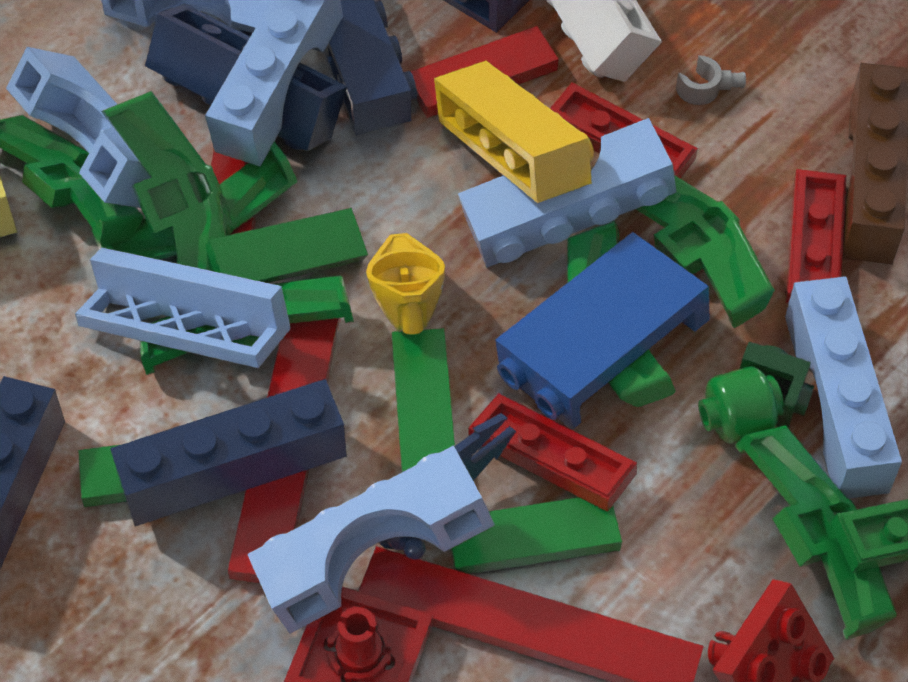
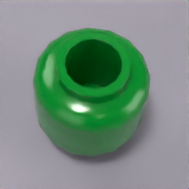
(741, 404)

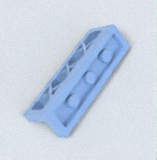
(193, 299)

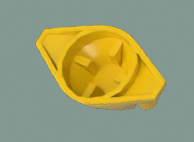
(406, 282)

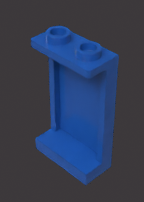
(599, 326)

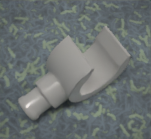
(718, 80)

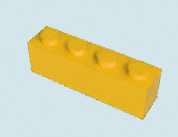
(514, 131)

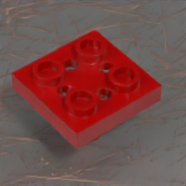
(773, 643)
(360, 648)

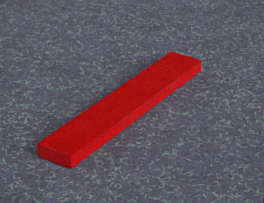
(275, 507)
(531, 622)

